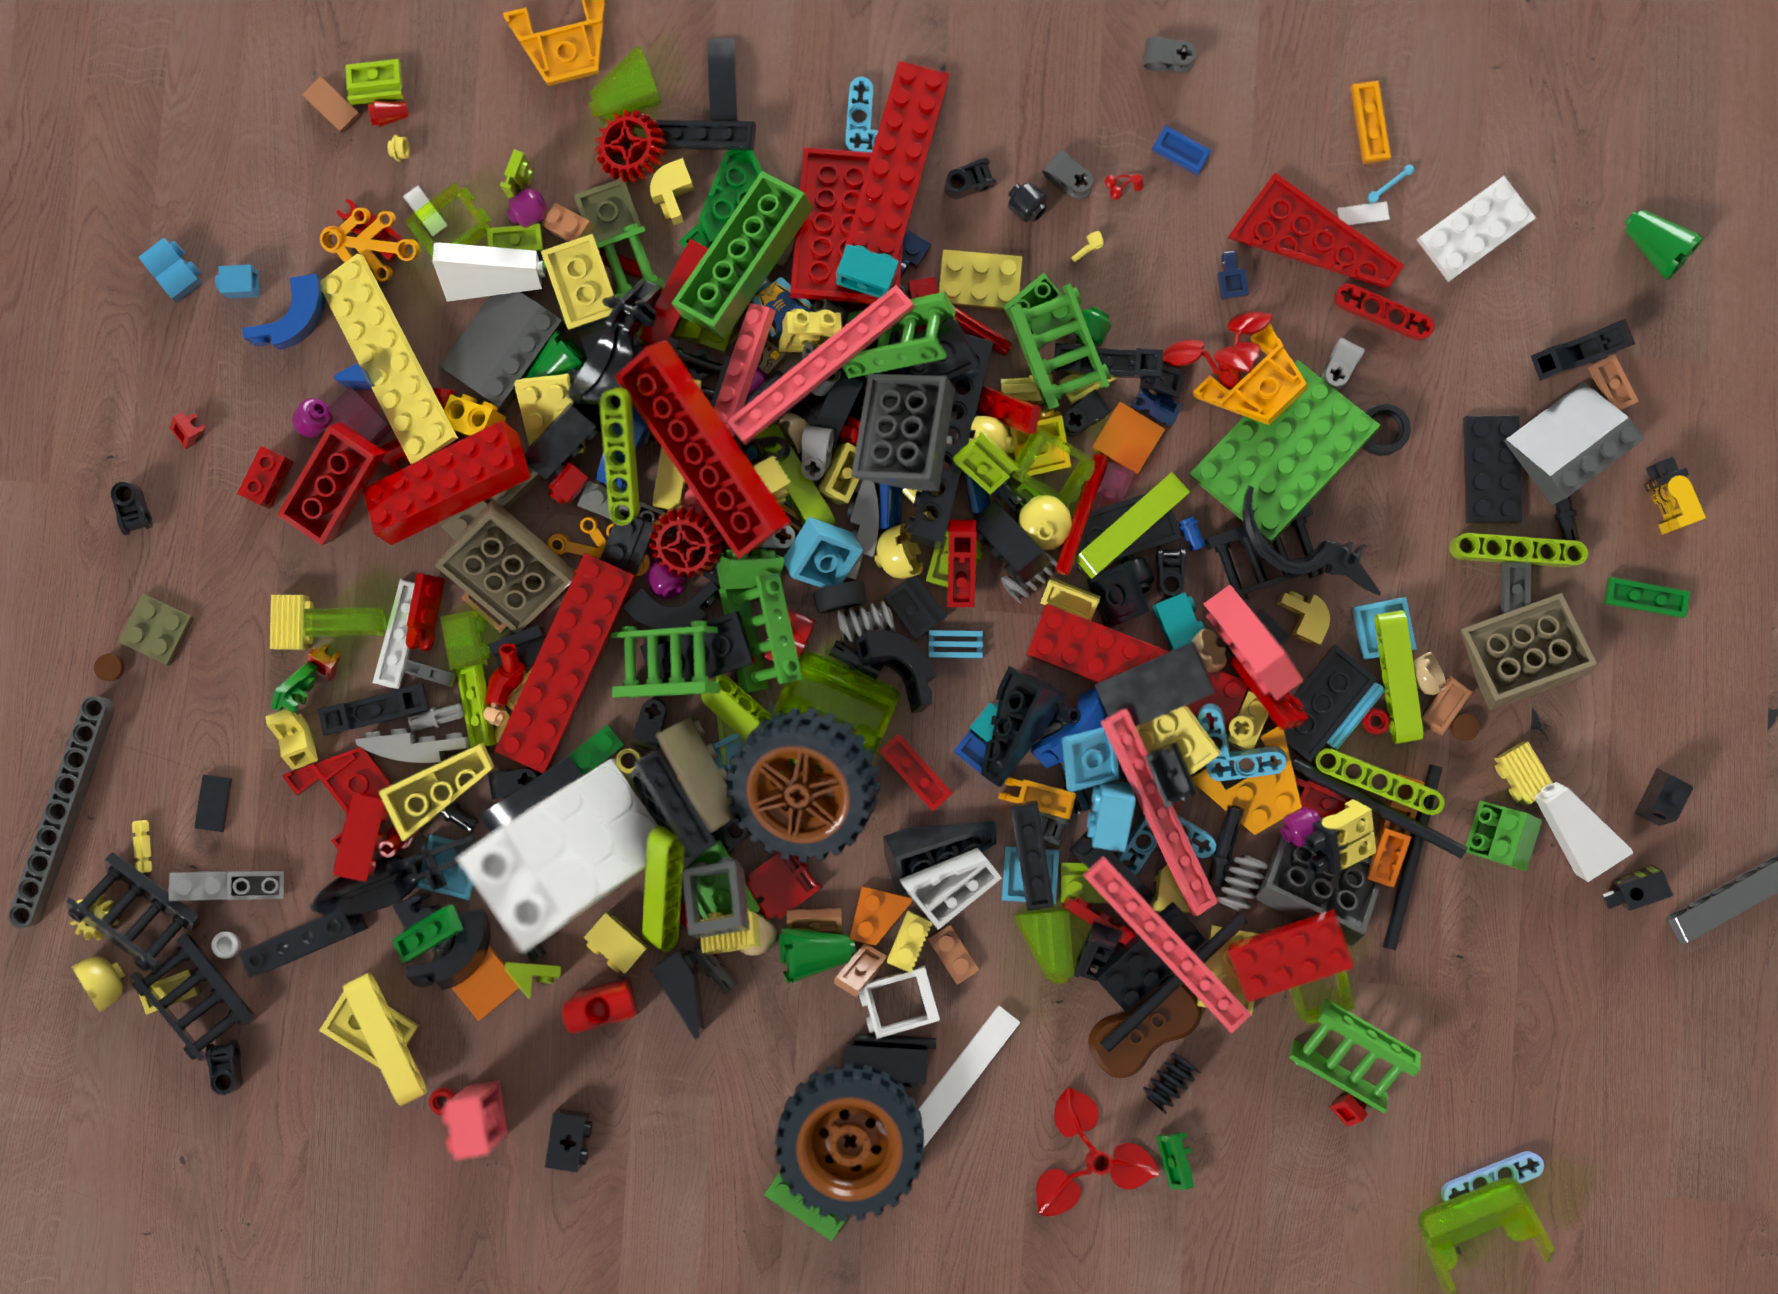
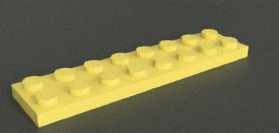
(388, 359)

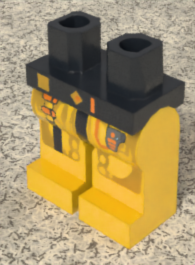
(1673, 495)

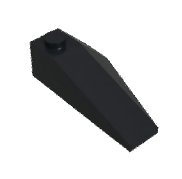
(1021, 717)
(924, 847)

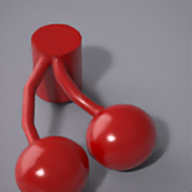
(1116, 192)

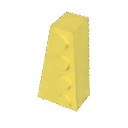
(432, 790)

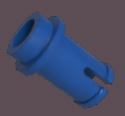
(1192, 533)

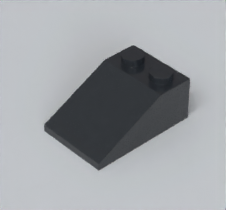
(681, 984)

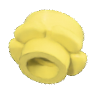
(398, 148)

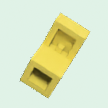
(669, 183)
(1313, 618)
(294, 738)

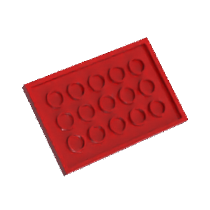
(833, 187)

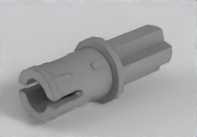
(435, 717)

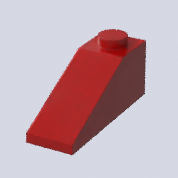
(961, 563)

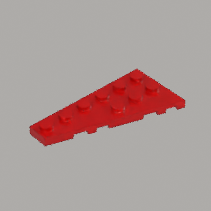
(1301, 229)

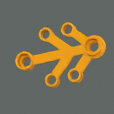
(365, 243)
(580, 549)

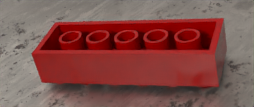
(446, 483)

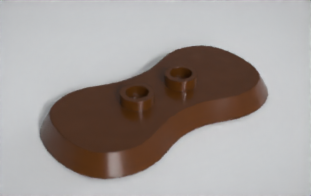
(1169, 1022)

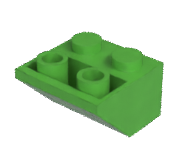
(1037, 293)
(741, 572)
(1503, 835)

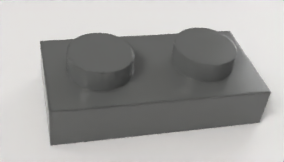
(1515, 586)

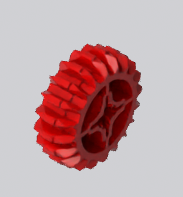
(612, 145)
(685, 560)

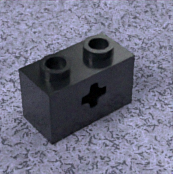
(559, 1154)

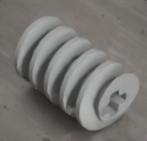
(1016, 587)
(865, 620)
(1242, 882)

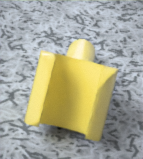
(1095, 242)

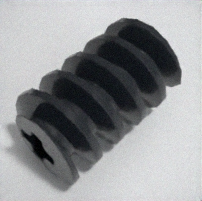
(1170, 1082)

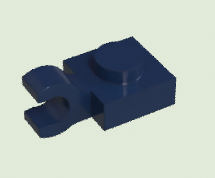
(913, 251)
(1232, 280)
(1160, 406)

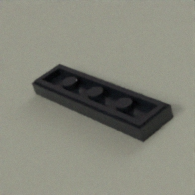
(708, 134)
(1032, 855)

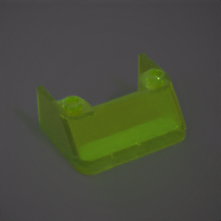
(844, 693)
(1473, 1214)

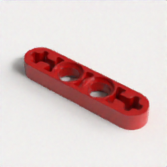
(1385, 307)

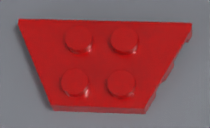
(1285, 711)

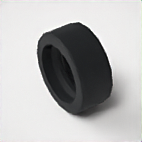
(1403, 425)
(840, 596)

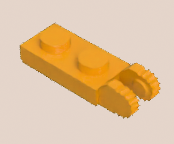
(1049, 799)

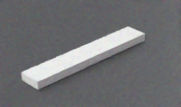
(966, 1070)

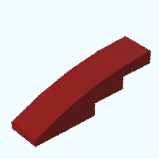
(667, 315)

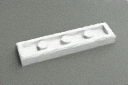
(394, 648)

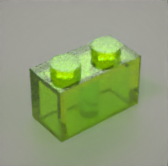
(464, 640)

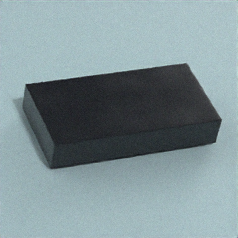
(213, 803)

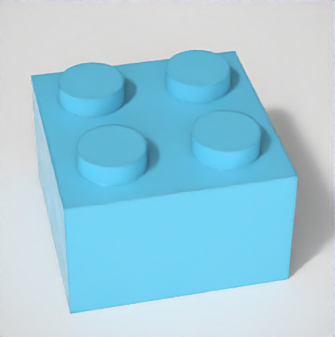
(822, 554)
(1111, 816)

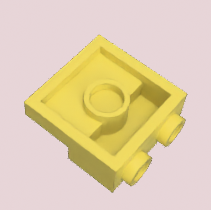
(806, 327)

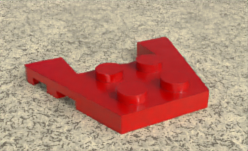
(342, 774)

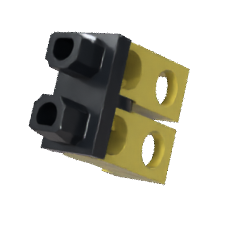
(1341, 839)

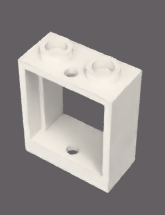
(873, 1020)

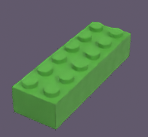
(742, 255)

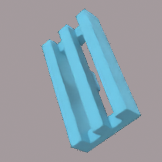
(979, 644)

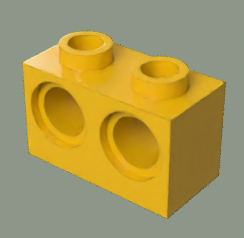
(469, 417)

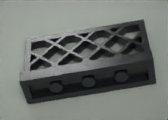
(671, 805)

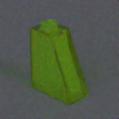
(625, 88)
(344, 623)
(1049, 941)

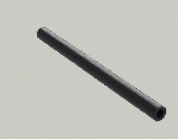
(1379, 808)
(1410, 865)
(1171, 984)

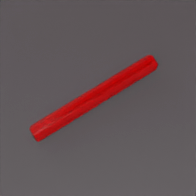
(1081, 516)

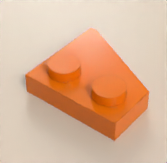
(876, 914)

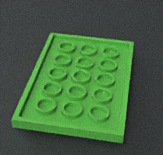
(1288, 458)

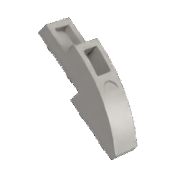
(595, 499)
(865, 515)
(403, 746)
(226, 885)

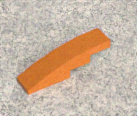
(1392, 842)

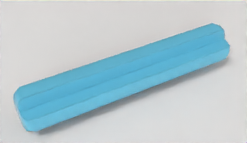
(1356, 716)

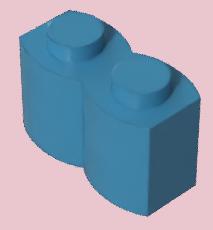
(170, 269)

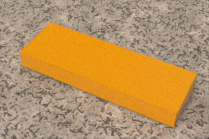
(1370, 122)

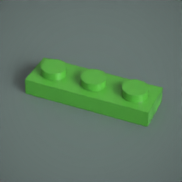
(779, 1193)

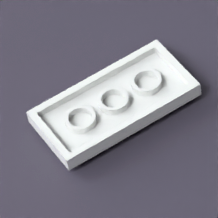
(1476, 228)

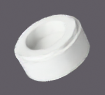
(226, 945)

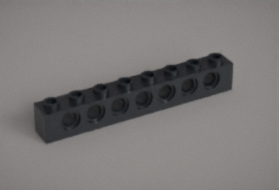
(933, 532)

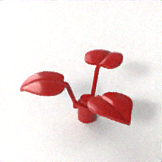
(1230, 359)
(1128, 1169)

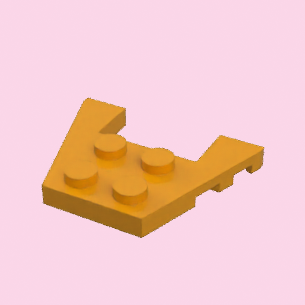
(564, 51)
(1264, 391)
(1263, 797)

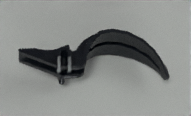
(616, 344)
(1336, 557)
(390, 882)

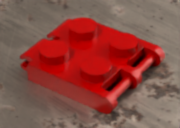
(781, 885)

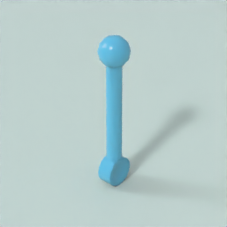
(1374, 196)

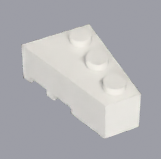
(951, 885)

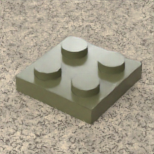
(608, 209)
(155, 629)

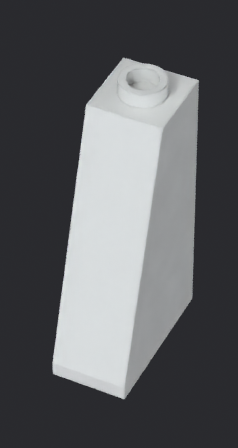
(485, 271)
(1580, 833)

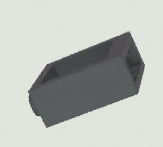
(739, 922)

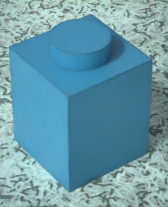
(238, 281)

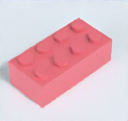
(1251, 643)
(475, 1120)

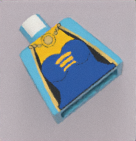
(778, 298)

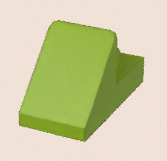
(698, 335)
(523, 974)

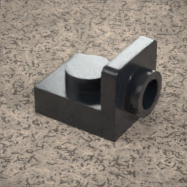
(1168, 384)

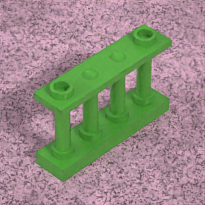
(632, 233)
(926, 310)
(1042, 368)
(779, 630)
(676, 683)
(1361, 1033)

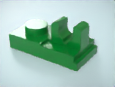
(294, 689)
(1174, 1160)

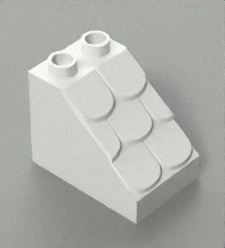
(562, 855)

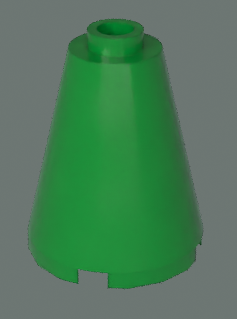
(1662, 241)
(558, 357)
(812, 952)

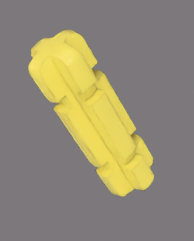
(141, 846)

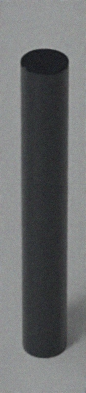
(895, 1041)

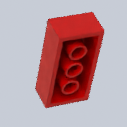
(331, 483)
(1291, 955)

